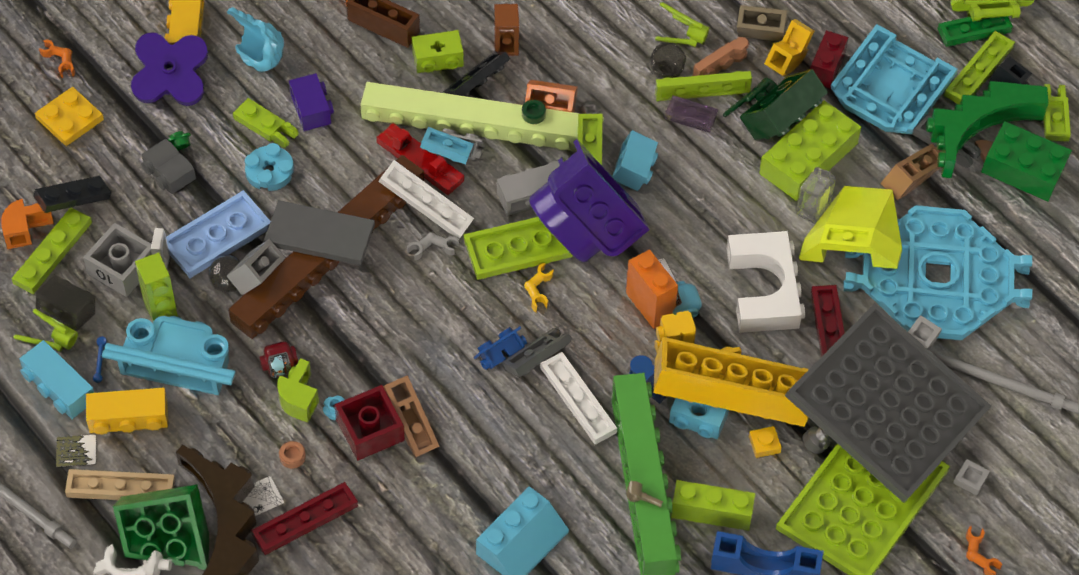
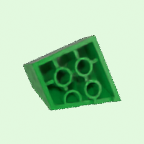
(166, 523)

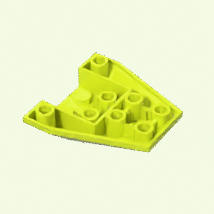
(860, 223)

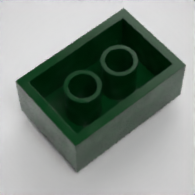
(784, 105)

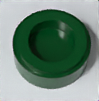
(533, 111)

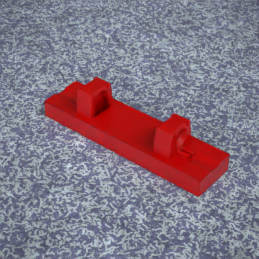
(435, 167)

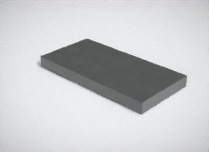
(320, 232)

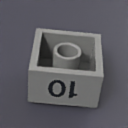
(114, 259)

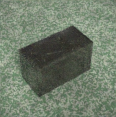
(65, 302)

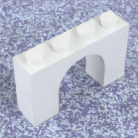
(773, 253)

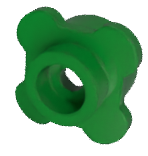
(180, 140)

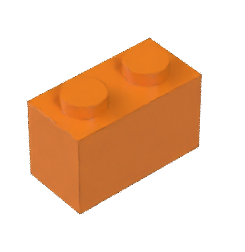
(552, 95)

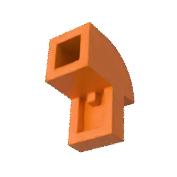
(17, 221)

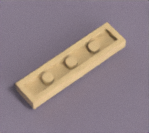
(114, 485)

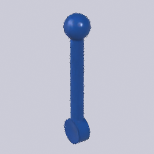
(101, 342)

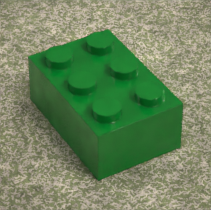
(1026, 161)

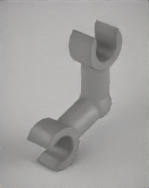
(432, 238)

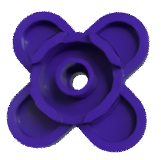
(181, 80)

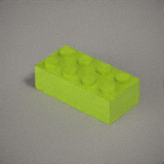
(814, 142)

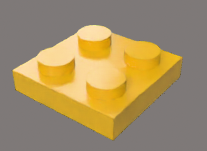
(69, 116)

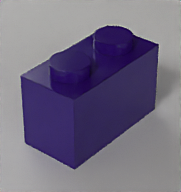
(310, 101)

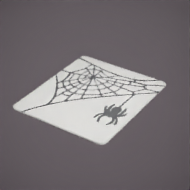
(264, 496)

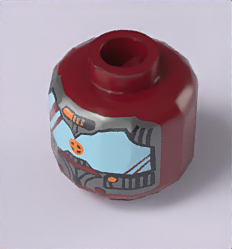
(278, 359)

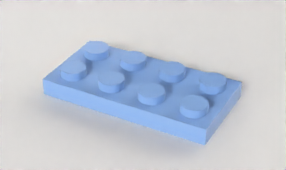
(217, 233)

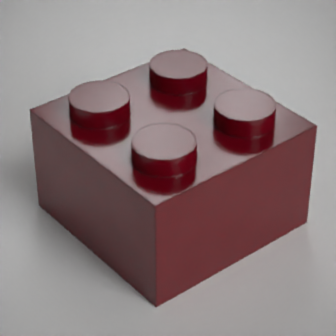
(369, 422)

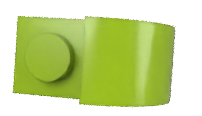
(294, 395)

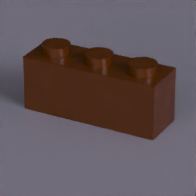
(385, 19)

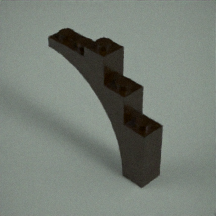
(234, 517)

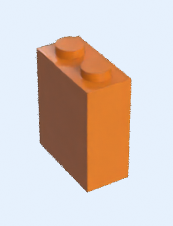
(651, 287)

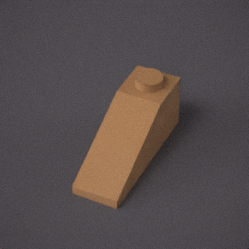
(912, 172)
(416, 425)

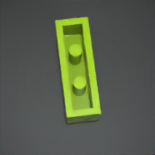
(156, 287)
(712, 505)

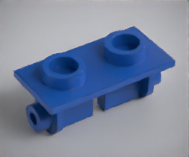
(508, 341)

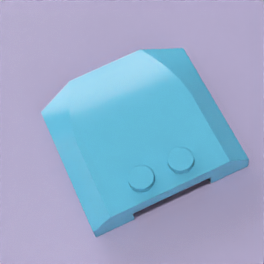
(891, 82)

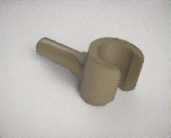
(635, 494)

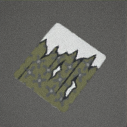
(76, 450)

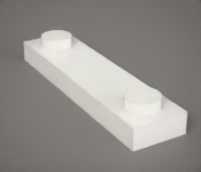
(426, 199)
(578, 398)

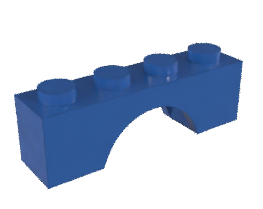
(737, 556)

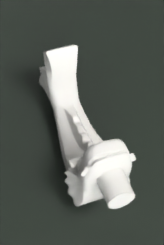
(150, 567)

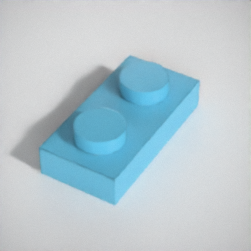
(446, 145)

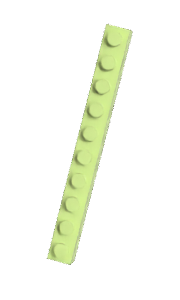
(467, 115)

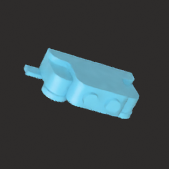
(174, 354)

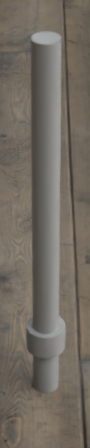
(1057, 401)
(51, 528)

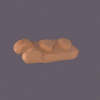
(722, 58)

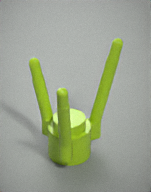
(696, 30)
(62, 334)

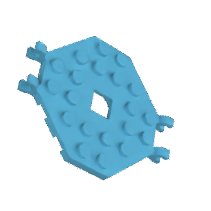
(979, 273)

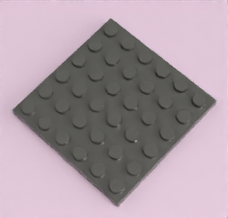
(888, 402)

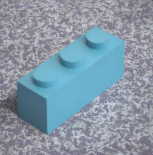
(55, 379)

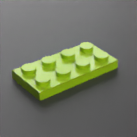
(512, 248)

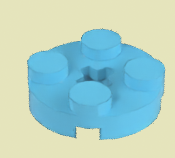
(265, 156)

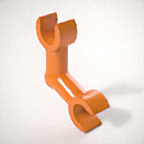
(65, 53)
(973, 555)

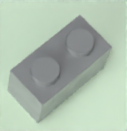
(255, 267)

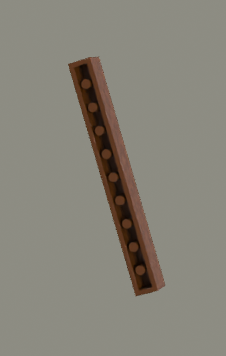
(301, 271)

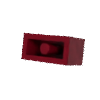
(829, 57)

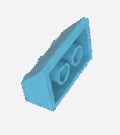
(521, 535)

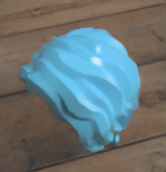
(260, 43)

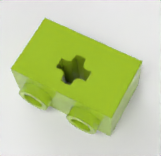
(437, 51)

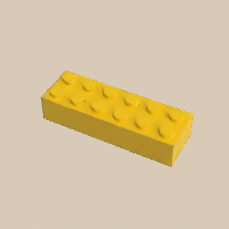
(727, 380)

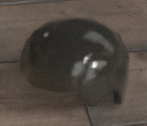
(667, 60)
(218, 273)

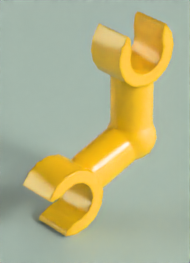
(531, 287)

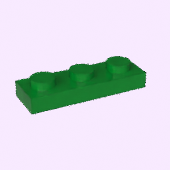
(966, 30)

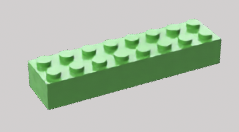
(643, 463)

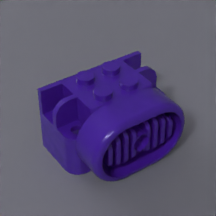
(588, 208)

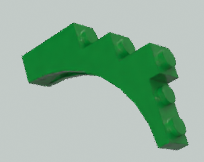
(976, 113)

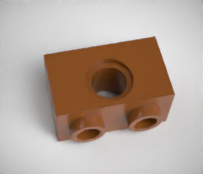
(506, 28)

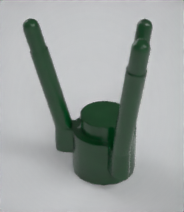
(757, 93)

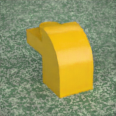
(791, 51)

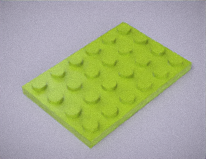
(853, 513)

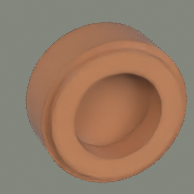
(292, 454)

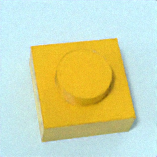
(765, 442)

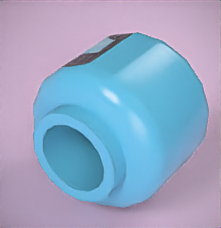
(687, 299)

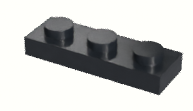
(478, 75)
(72, 194)

